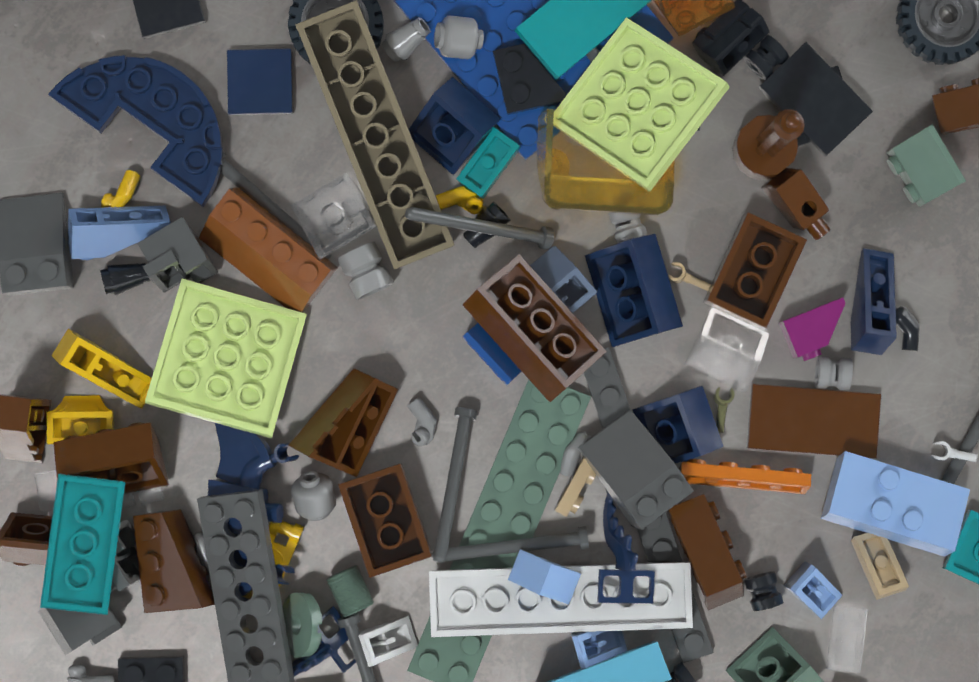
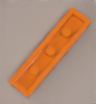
(755, 478)

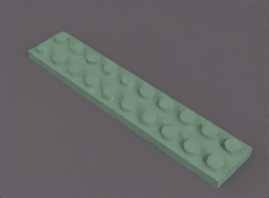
(506, 511)

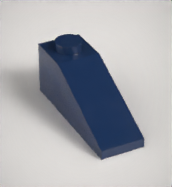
(874, 303)

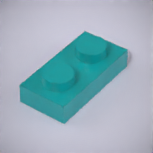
(488, 163)

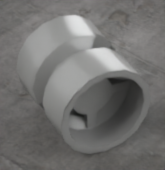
(365, 270)

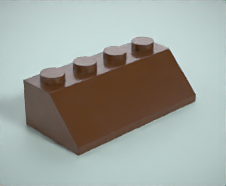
(534, 328)

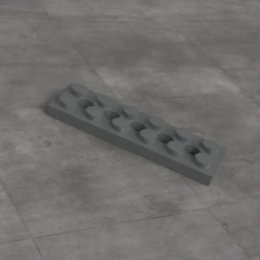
(259, 574)

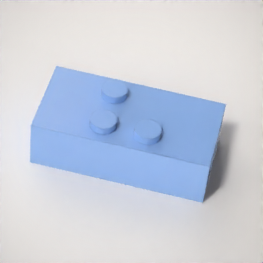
(895, 504)

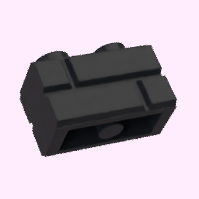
(730, 37)

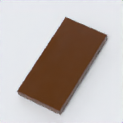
(813, 420)

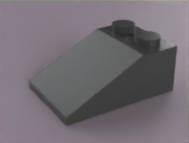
(34, 245)
(635, 470)

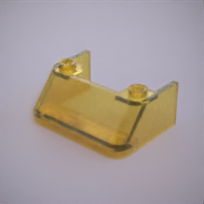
(592, 193)

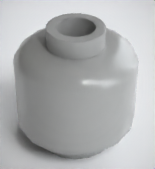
(458, 37)
(313, 495)

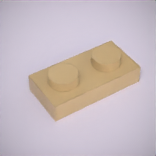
(571, 498)
(879, 565)

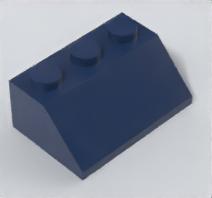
(633, 290)

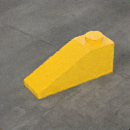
(102, 368)

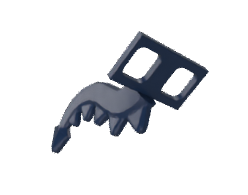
(625, 561)
(328, 648)

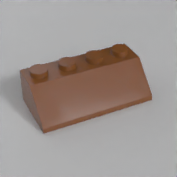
(266, 250)

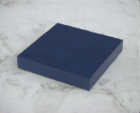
(259, 82)

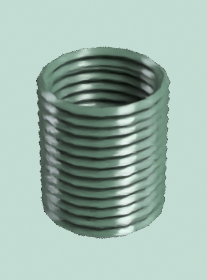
(350, 591)

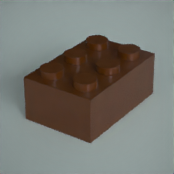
(755, 271)
(385, 520)

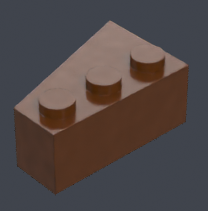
(957, 108)
(347, 423)
(23, 427)
(708, 551)
(168, 564)

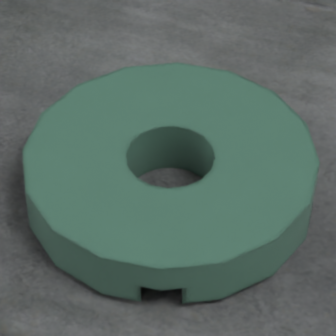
(301, 621)

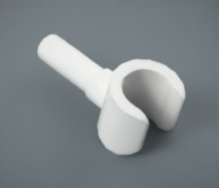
(954, 453)

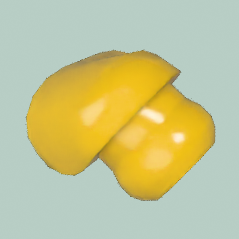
(124, 193)
(462, 197)

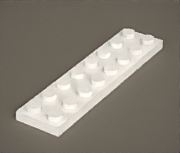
(489, 604)

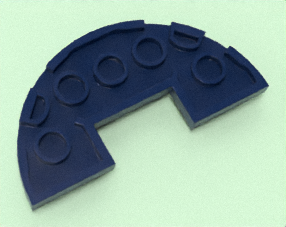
(162, 102)

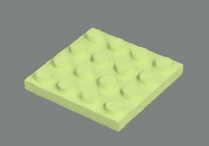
(638, 104)
(226, 358)

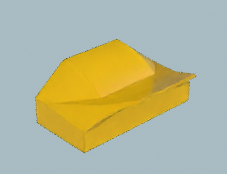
(78, 417)

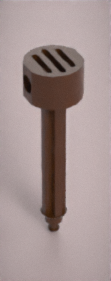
(768, 144)

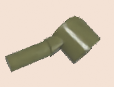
(722, 408)

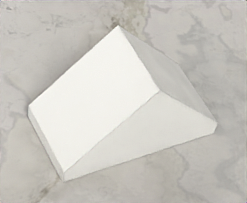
(387, 640)

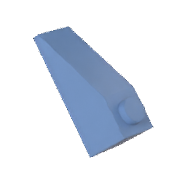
(111, 229)

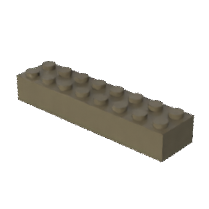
(373, 132)

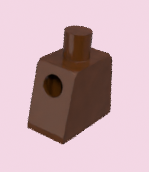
(789, 193)

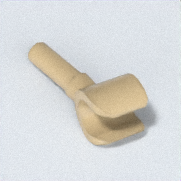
(688, 278)

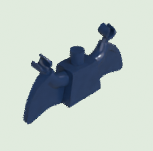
(241, 468)

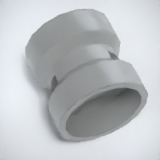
(627, 231)
(833, 373)

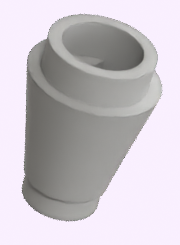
(404, 40)

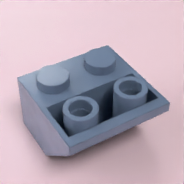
(564, 278)

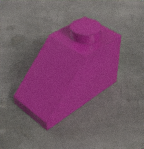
(812, 329)

